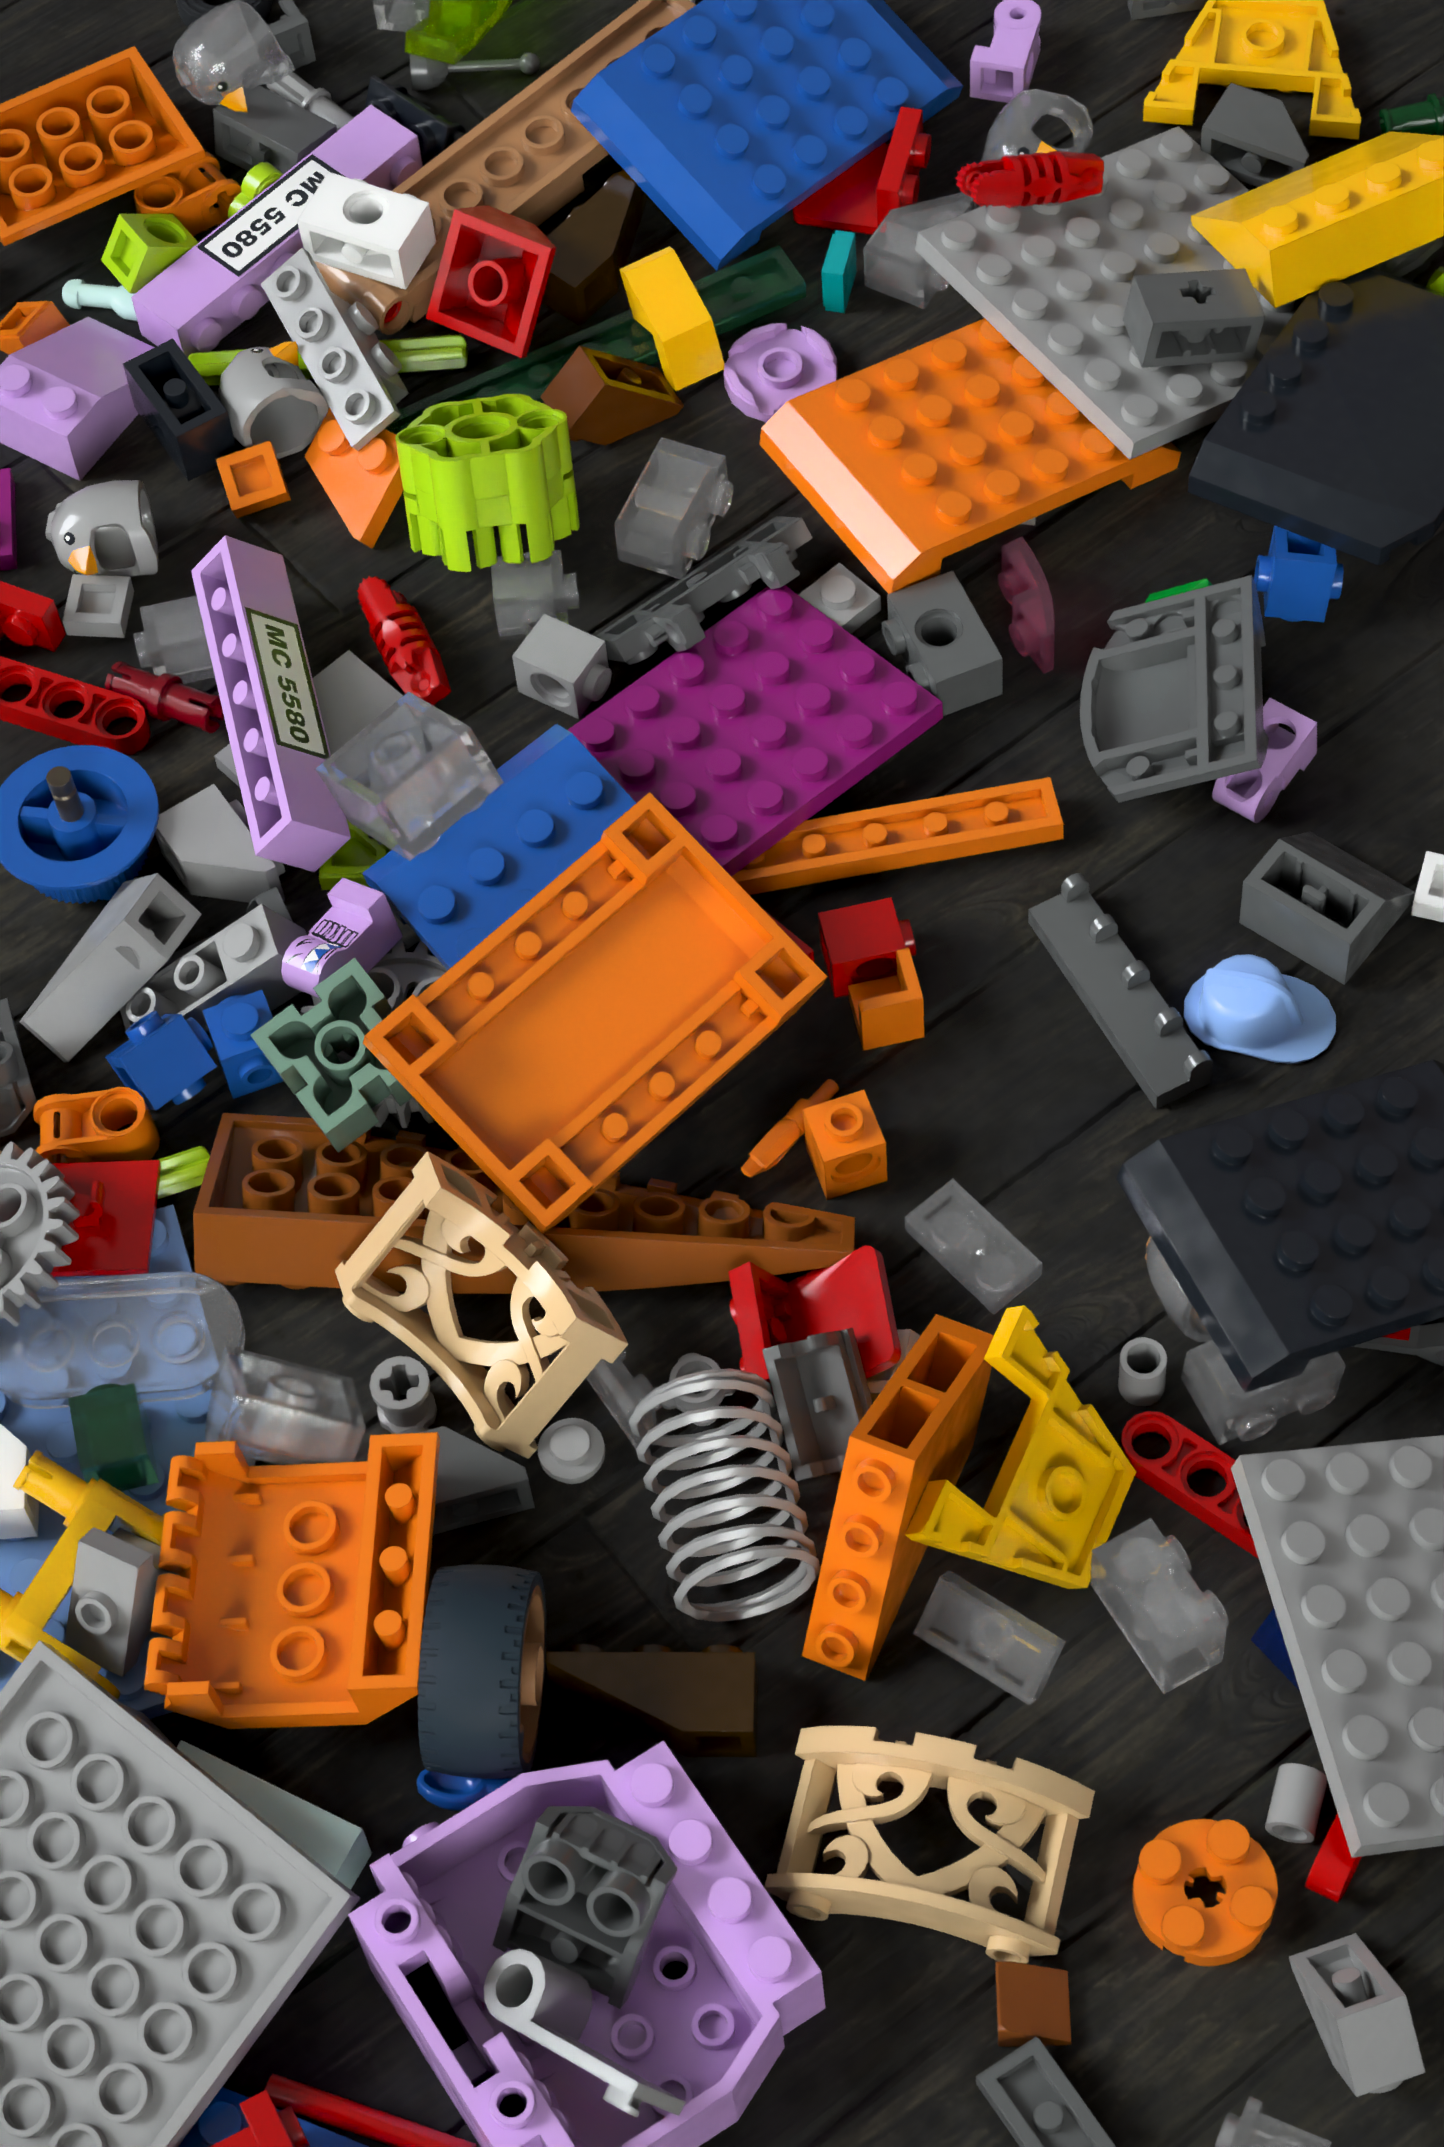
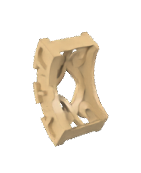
(572, 1322)
(1023, 1801)

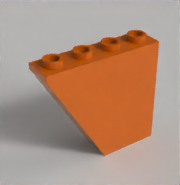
(909, 1436)

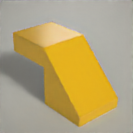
(675, 315)

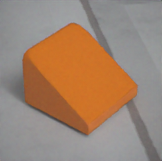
(28, 324)

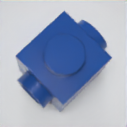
(1298, 577)
(238, 1054)
(164, 1059)

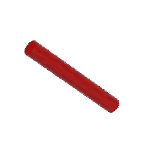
(356, 2116)

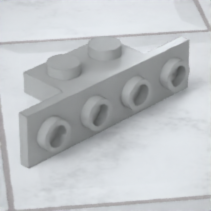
(338, 348)

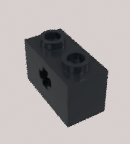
(180, 409)

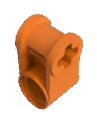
(190, 195)
(90, 1125)

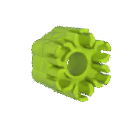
(485, 468)

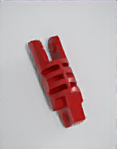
(1032, 179)
(403, 641)

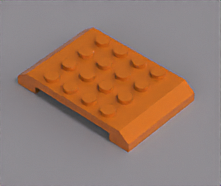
(943, 452)
(596, 1013)

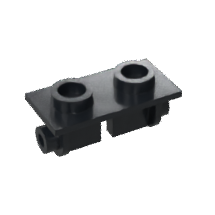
(432, 130)

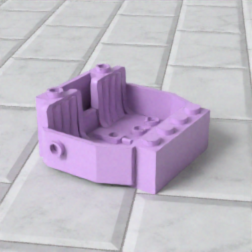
(693, 2036)

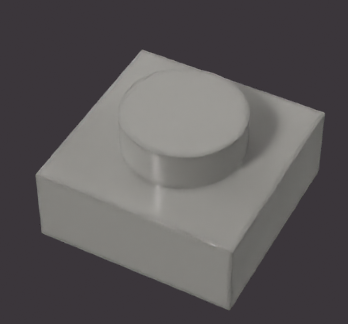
(843, 598)
(98, 606)

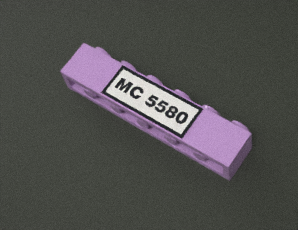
(222, 275)
(268, 704)

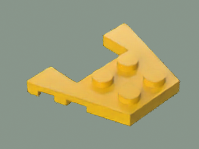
(1263, 47)
(1055, 1485)

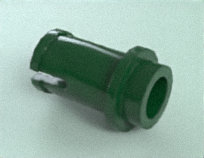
(1417, 118)

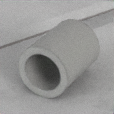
(1144, 1355)
(1296, 1803)

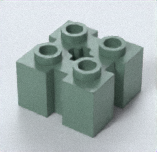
(308, 1048)

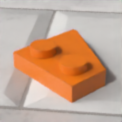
(359, 483)

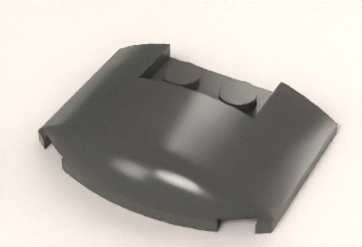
(1177, 692)

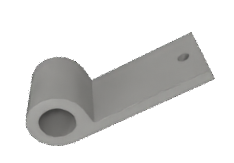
(553, 2009)

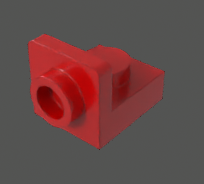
(29, 618)

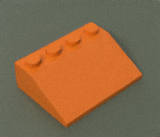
(87, 143)

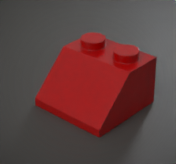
(492, 278)

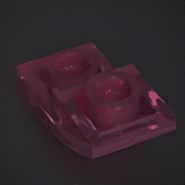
(1032, 603)

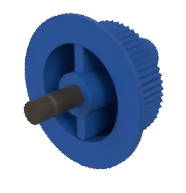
(77, 822)

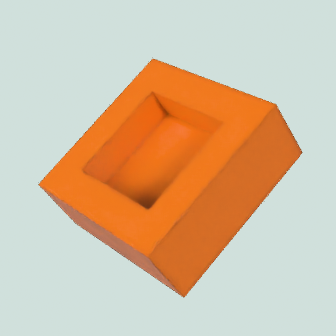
(253, 479)

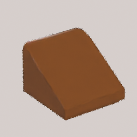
(1032, 2004)

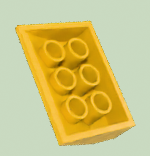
(1333, 216)

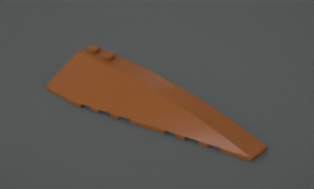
(292, 1208)

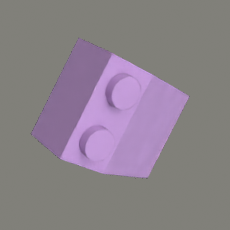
(68, 395)

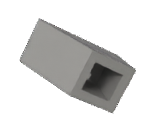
(213, 848)

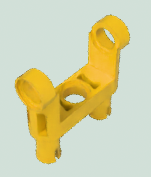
(84, 1507)

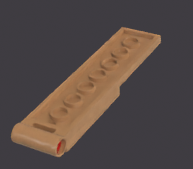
(516, 160)

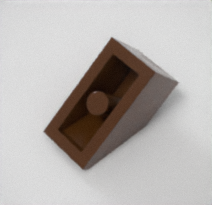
(609, 396)

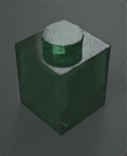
(113, 1436)

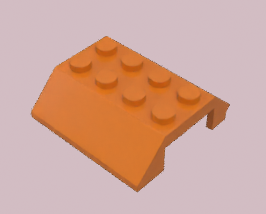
(294, 1585)

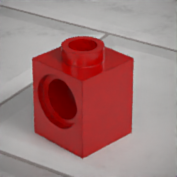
(862, 943)

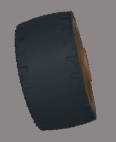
(482, 1671)

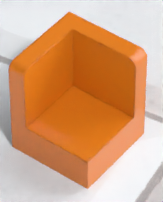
(889, 1007)

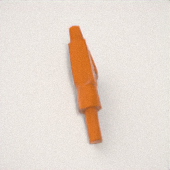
(785, 1132)

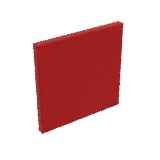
(115, 1217)

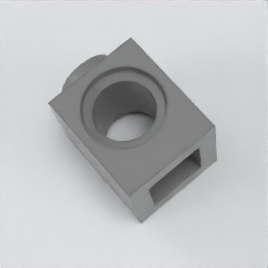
(562, 666)

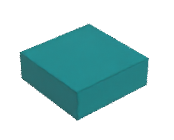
(839, 271)

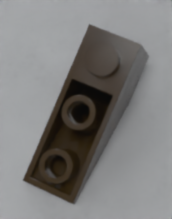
(593, 248)
(688, 1699)

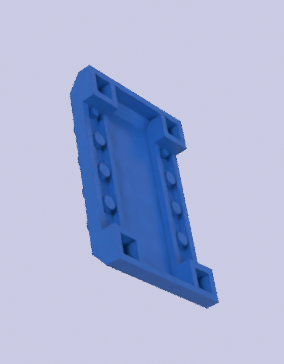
(757, 108)
(507, 849)

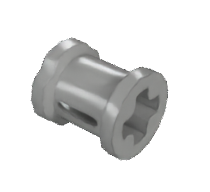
(397, 1378)

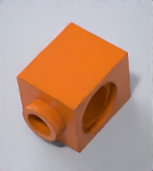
(845, 1144)

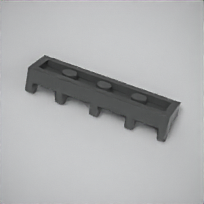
(1120, 994)

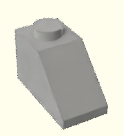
(1359, 2015)

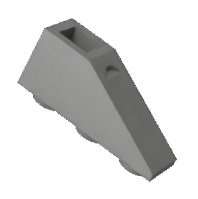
(110, 963)
(230, 963)

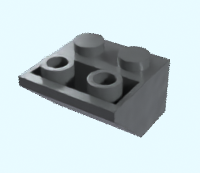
(1321, 903)

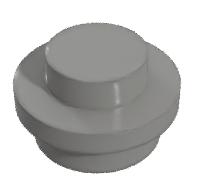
(571, 1450)

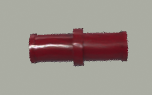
(166, 696)

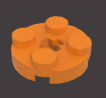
(1184, 1925)

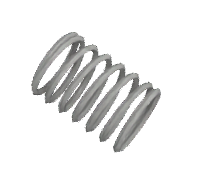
(729, 1507)

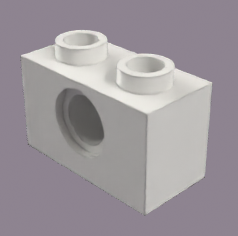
(367, 230)

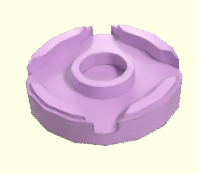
(776, 366)

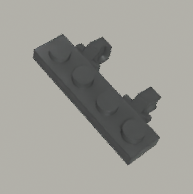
(679, 609)

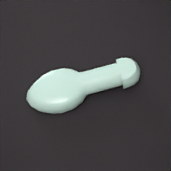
(78, 294)

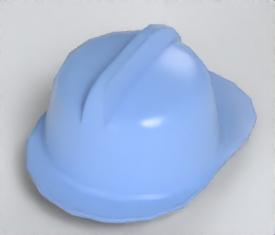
(1259, 1012)

